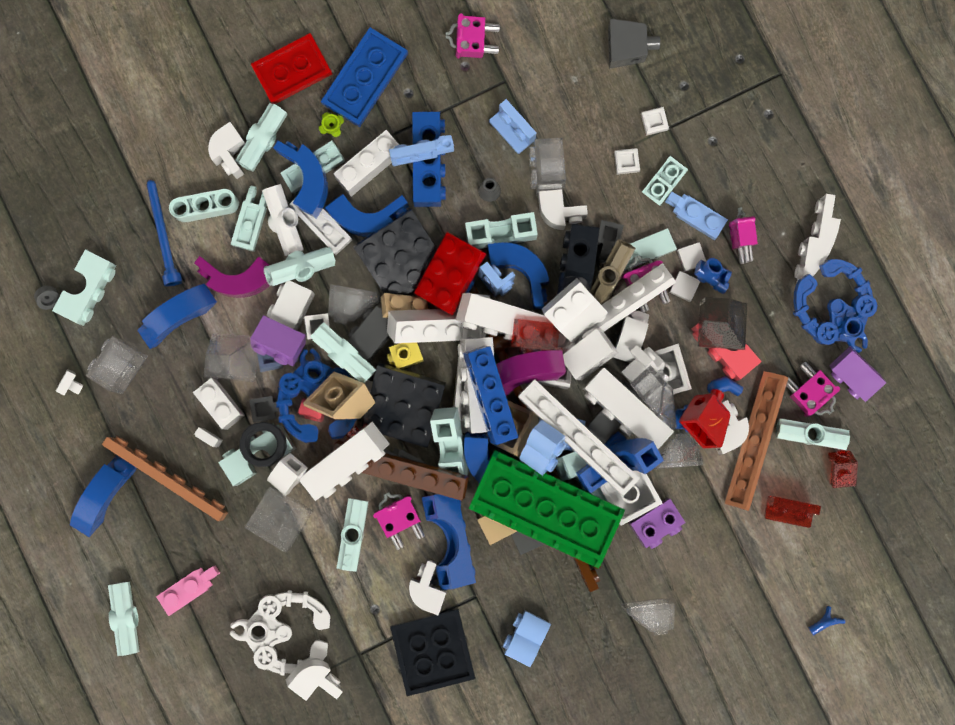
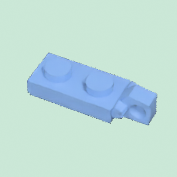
(421, 150)
(697, 215)

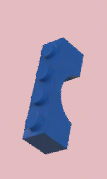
(456, 567)

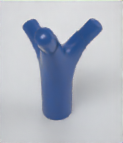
(824, 622)

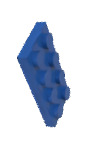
(364, 77)

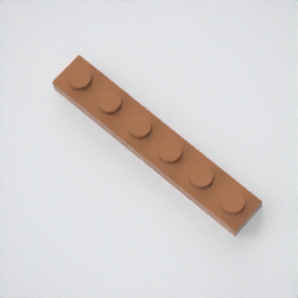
(756, 444)
(158, 472)

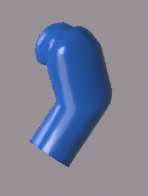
(725, 384)

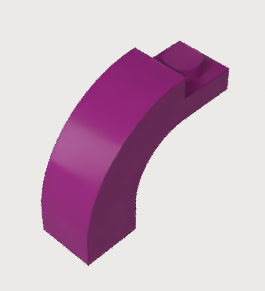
(235, 286)
(526, 367)

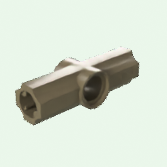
(617, 262)

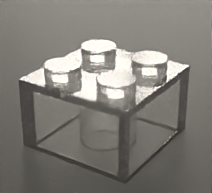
(548, 164)
(116, 365)
(279, 519)

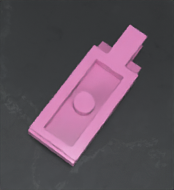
(187, 589)

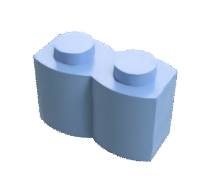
(542, 448)
(526, 638)

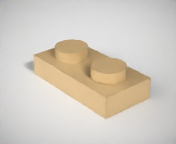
(394, 302)

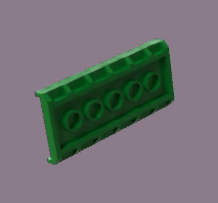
(547, 509)

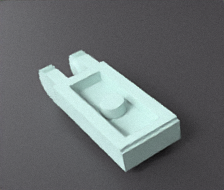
(249, 221)

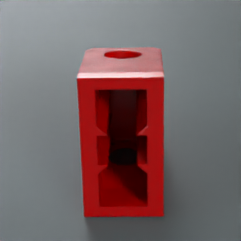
(707, 419)

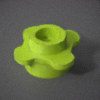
(331, 118)

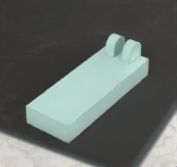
(329, 157)
(652, 247)

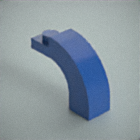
(315, 184)
(364, 223)
(517, 257)
(174, 313)
(476, 453)
(635, 453)
(99, 493)

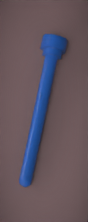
(171, 275)

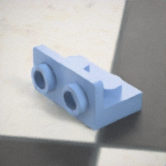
(513, 127)
(491, 278)

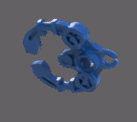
(840, 313)
(293, 383)

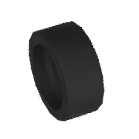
(245, 446)

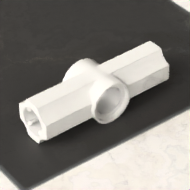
(282, 219)

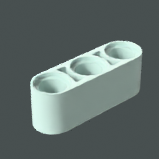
(194, 201)

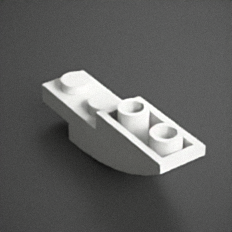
(817, 248)

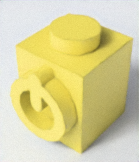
(405, 355)

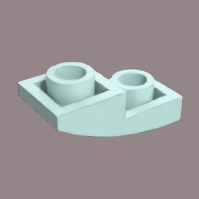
(665, 180)

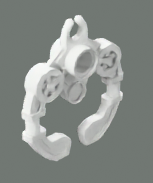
(276, 632)

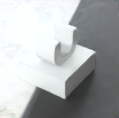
(68, 383)

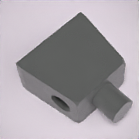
(629, 43)

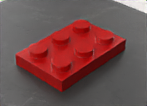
(291, 69)
(450, 273)

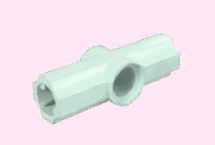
(261, 137)
(299, 266)
(342, 353)
(825, 437)
(350, 550)
(123, 618)

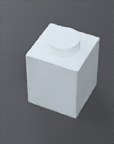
(313, 322)

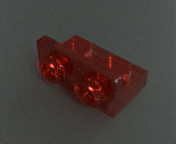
(534, 335)
(790, 511)

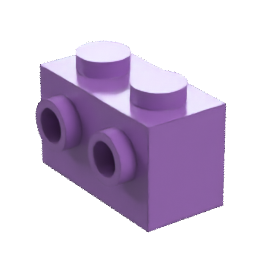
(277, 341)
(857, 374)
(657, 523)

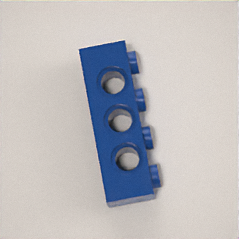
(423, 195)
(490, 395)

